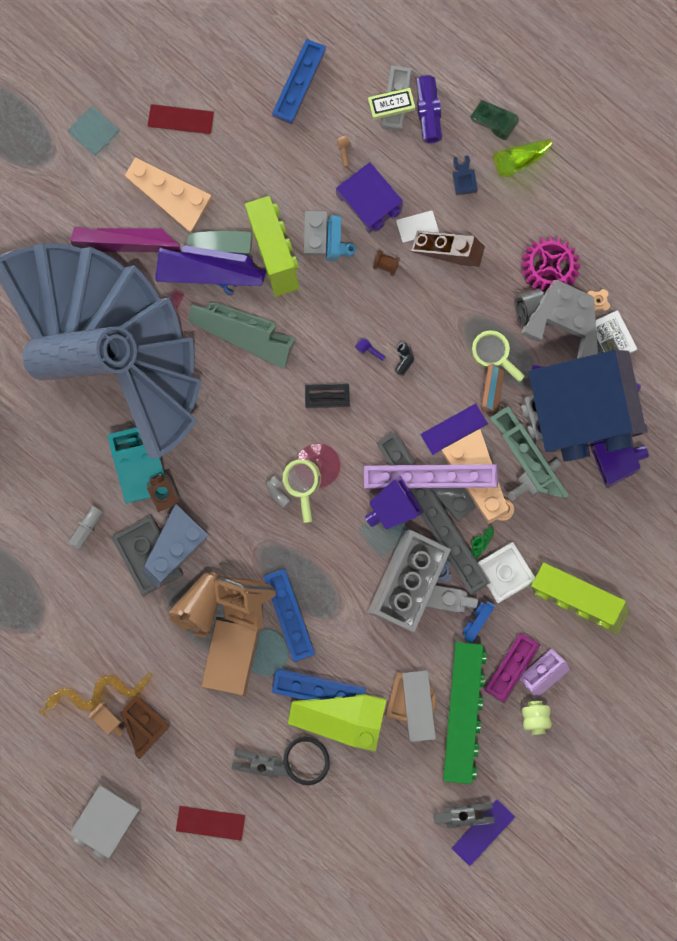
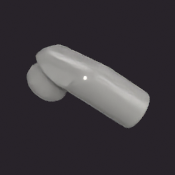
(276, 494)

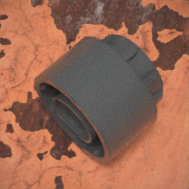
(526, 304)

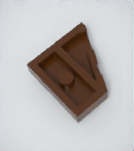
(142, 725)

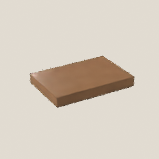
(230, 658)

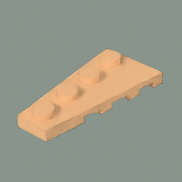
(171, 194)
(473, 451)

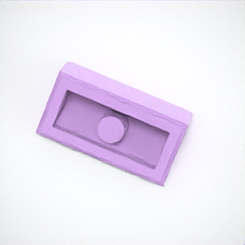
(544, 673)

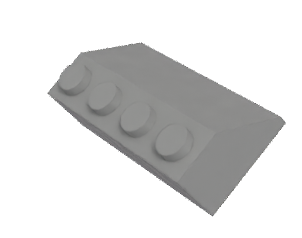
(409, 581)

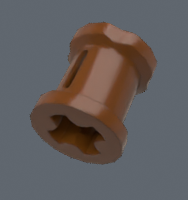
(386, 263)

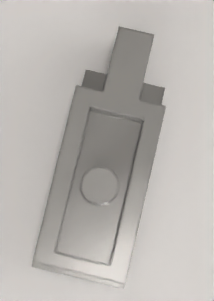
(450, 600)

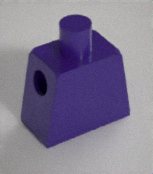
(618, 464)
(393, 505)

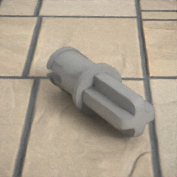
(85, 527)

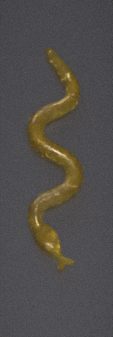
(97, 693)

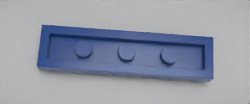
(299, 81)
(289, 616)
(311, 687)

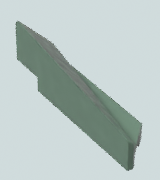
(244, 331)
(528, 454)

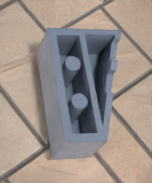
(174, 546)

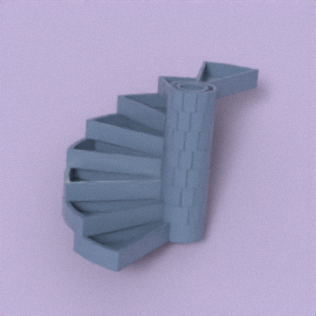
(102, 320)

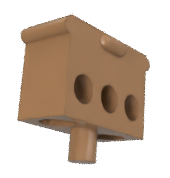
(106, 720)

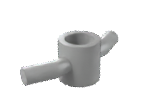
(527, 485)

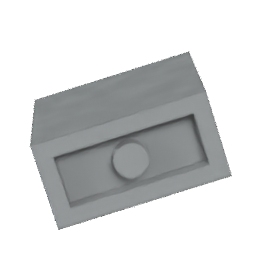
(104, 822)

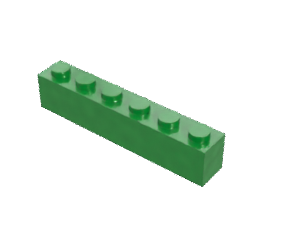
(463, 713)

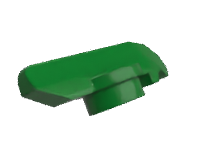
(480, 544)

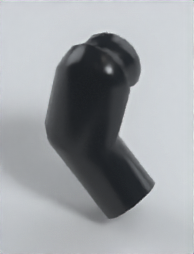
(406, 358)

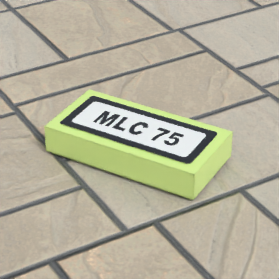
(391, 103)

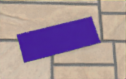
(454, 429)
(479, 837)

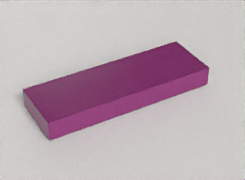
(512, 668)

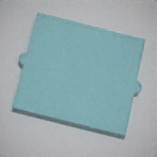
(93, 130)
(382, 539)

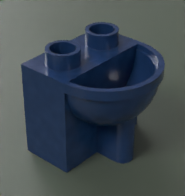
(588, 404)

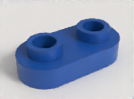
(473, 629)

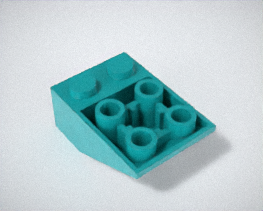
(134, 465)

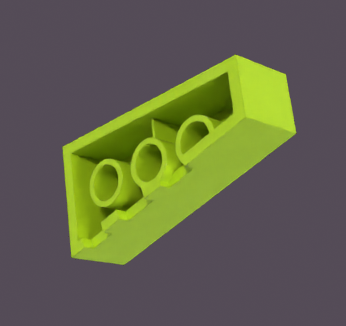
(581, 598)

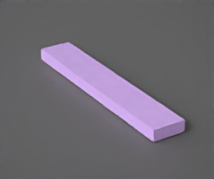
(433, 476)

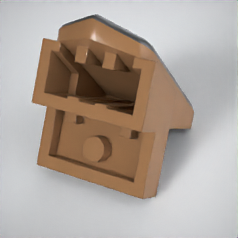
(243, 600)

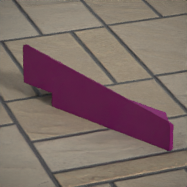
(123, 239)

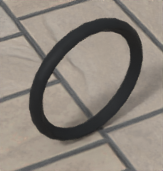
(324, 751)

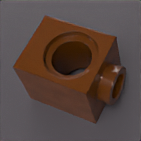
(162, 501)

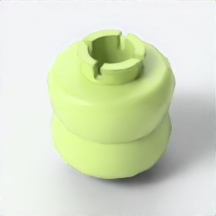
(536, 718)

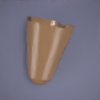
(197, 606)

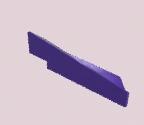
(207, 267)

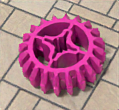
(545, 257)

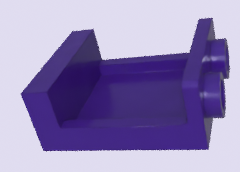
(370, 198)

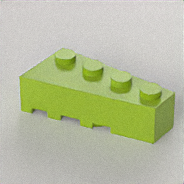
(273, 246)

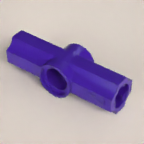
(429, 109)

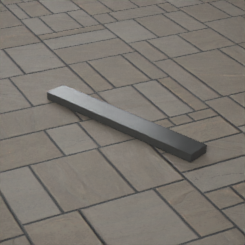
(438, 519)

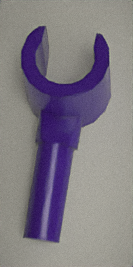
(364, 345)

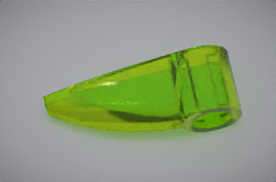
(520, 157)

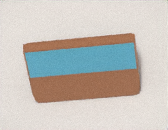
(492, 389)

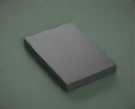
(135, 548)

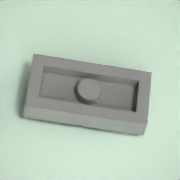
(315, 233)

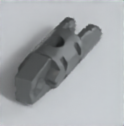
(272, 768)
(452, 818)

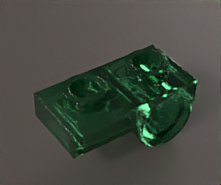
(495, 118)

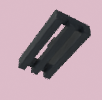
(327, 404)

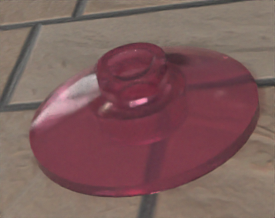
(330, 461)

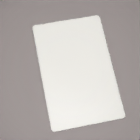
(420, 222)

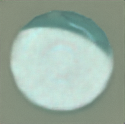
(269, 654)

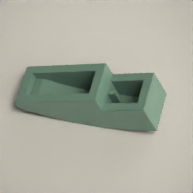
(225, 241)

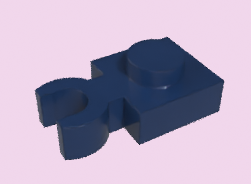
(464, 179)

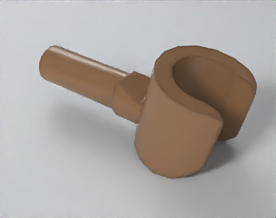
(342, 143)

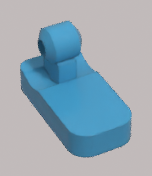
(334, 248)

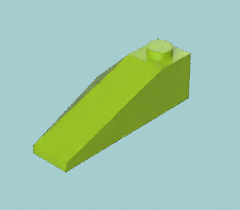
(345, 720)

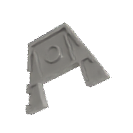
(568, 310)

